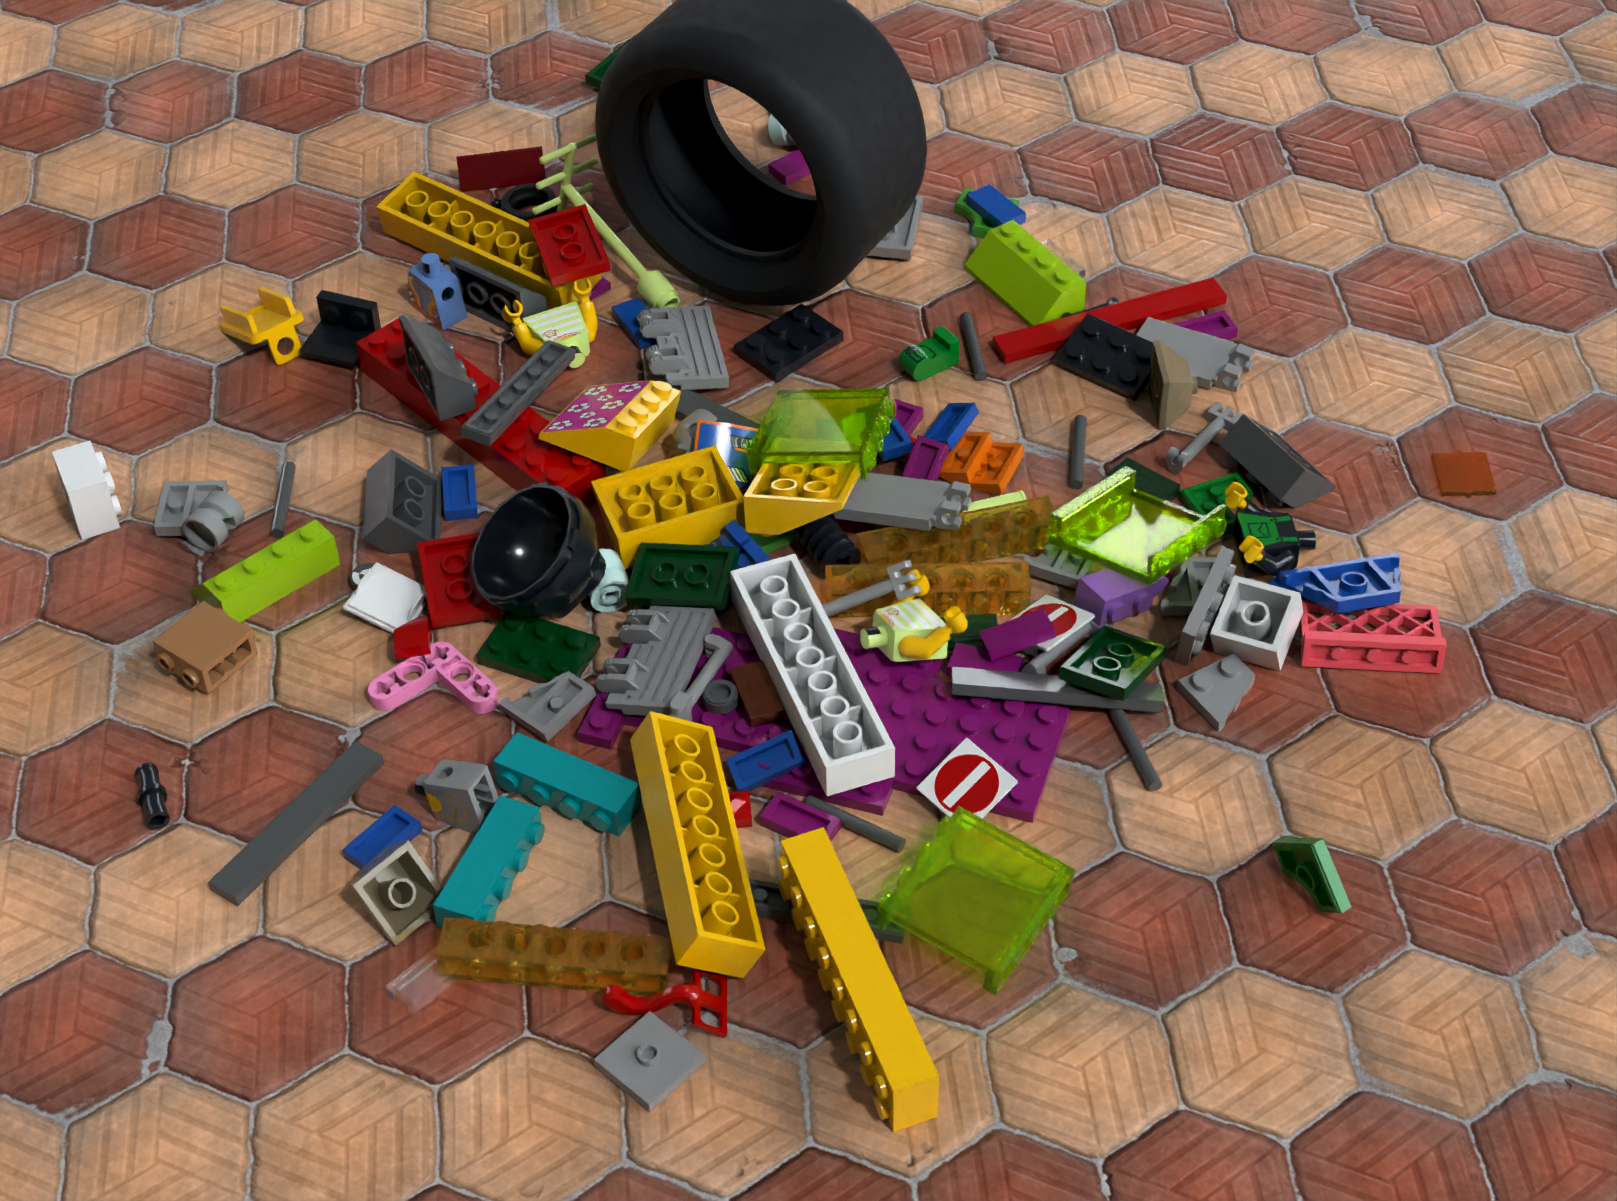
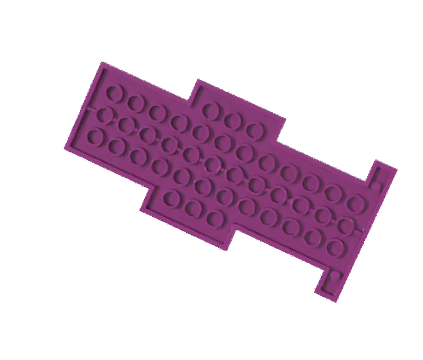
(916, 712)

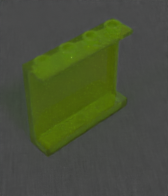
(823, 428)
(1132, 528)
(978, 895)

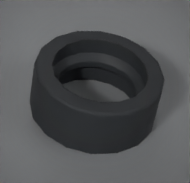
(527, 195)

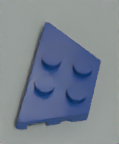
(1348, 583)

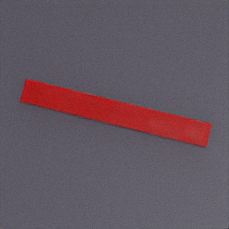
(1126, 315)

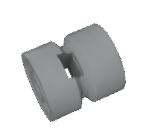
(213, 521)

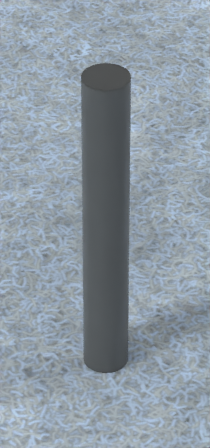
(973, 346)
(1078, 452)
(283, 500)
(1136, 749)
(859, 825)

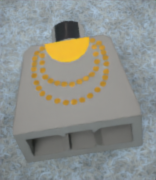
(459, 793)

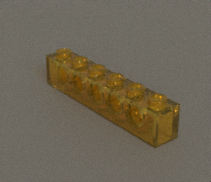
(981, 536)
(971, 586)
(526, 956)

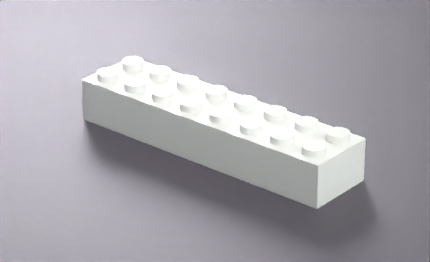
(812, 675)

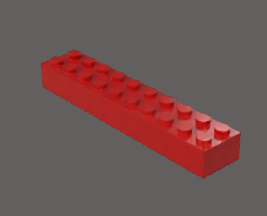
(515, 455)

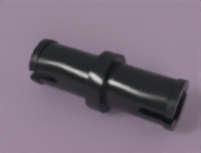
(152, 796)

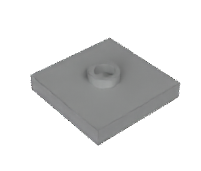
(649, 1061)

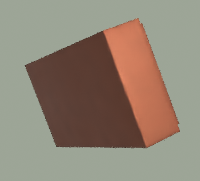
(757, 693)

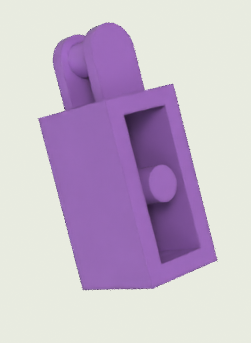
(1115, 595)

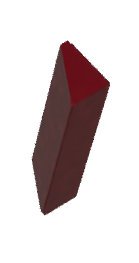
(500, 169)

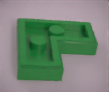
(1211, 494)

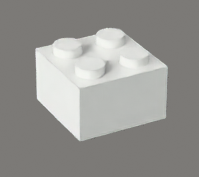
(88, 489)
(1257, 622)

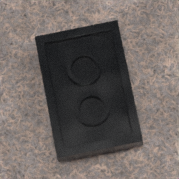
(788, 343)
(1108, 356)

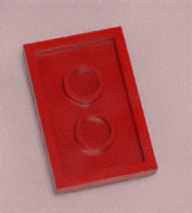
(569, 245)
(450, 582)

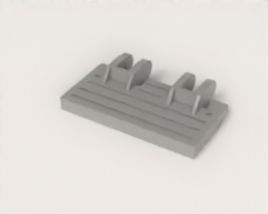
(685, 348)
(660, 661)

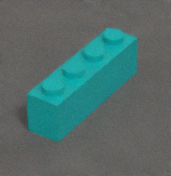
(567, 784)
(491, 862)

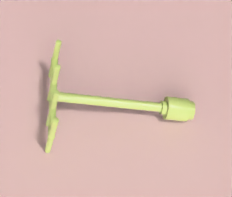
(651, 284)

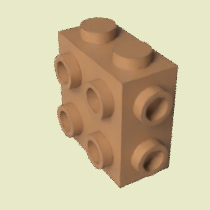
(205, 647)

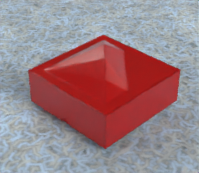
(741, 808)

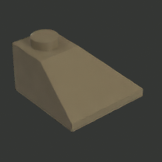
(1169, 385)
(397, 890)

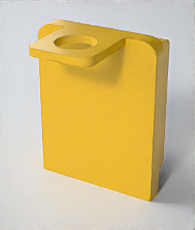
(267, 322)

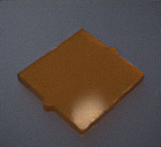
(1463, 474)

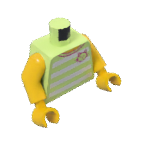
(567, 325)
(911, 629)

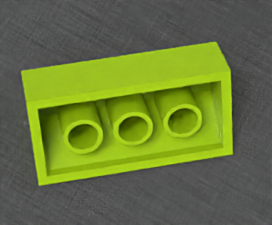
(1026, 275)
(271, 572)

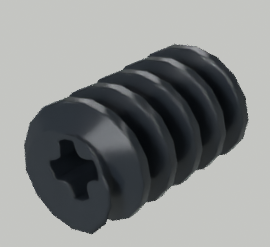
(827, 543)

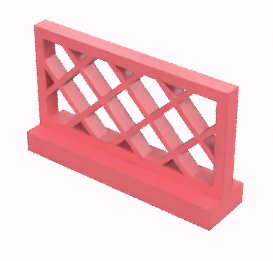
(1381, 649)

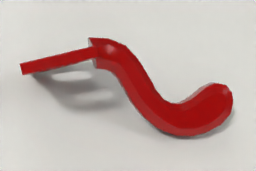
(691, 994)

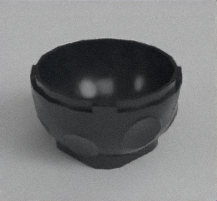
(538, 553)

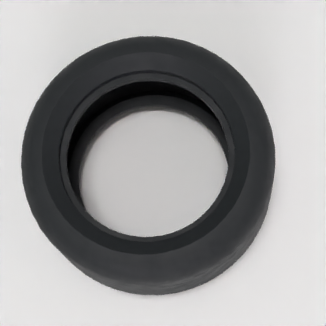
(698, 197)

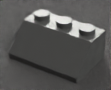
(488, 293)
(437, 369)
(1274, 464)
(401, 505)

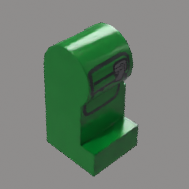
(931, 355)

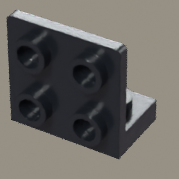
(341, 326)

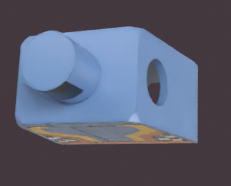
(436, 292)

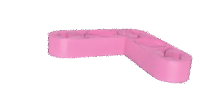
(441, 665)

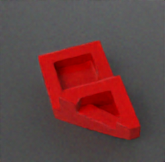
(413, 638)

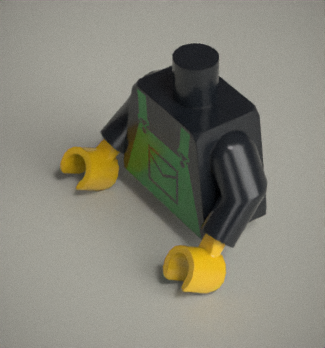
(1265, 539)

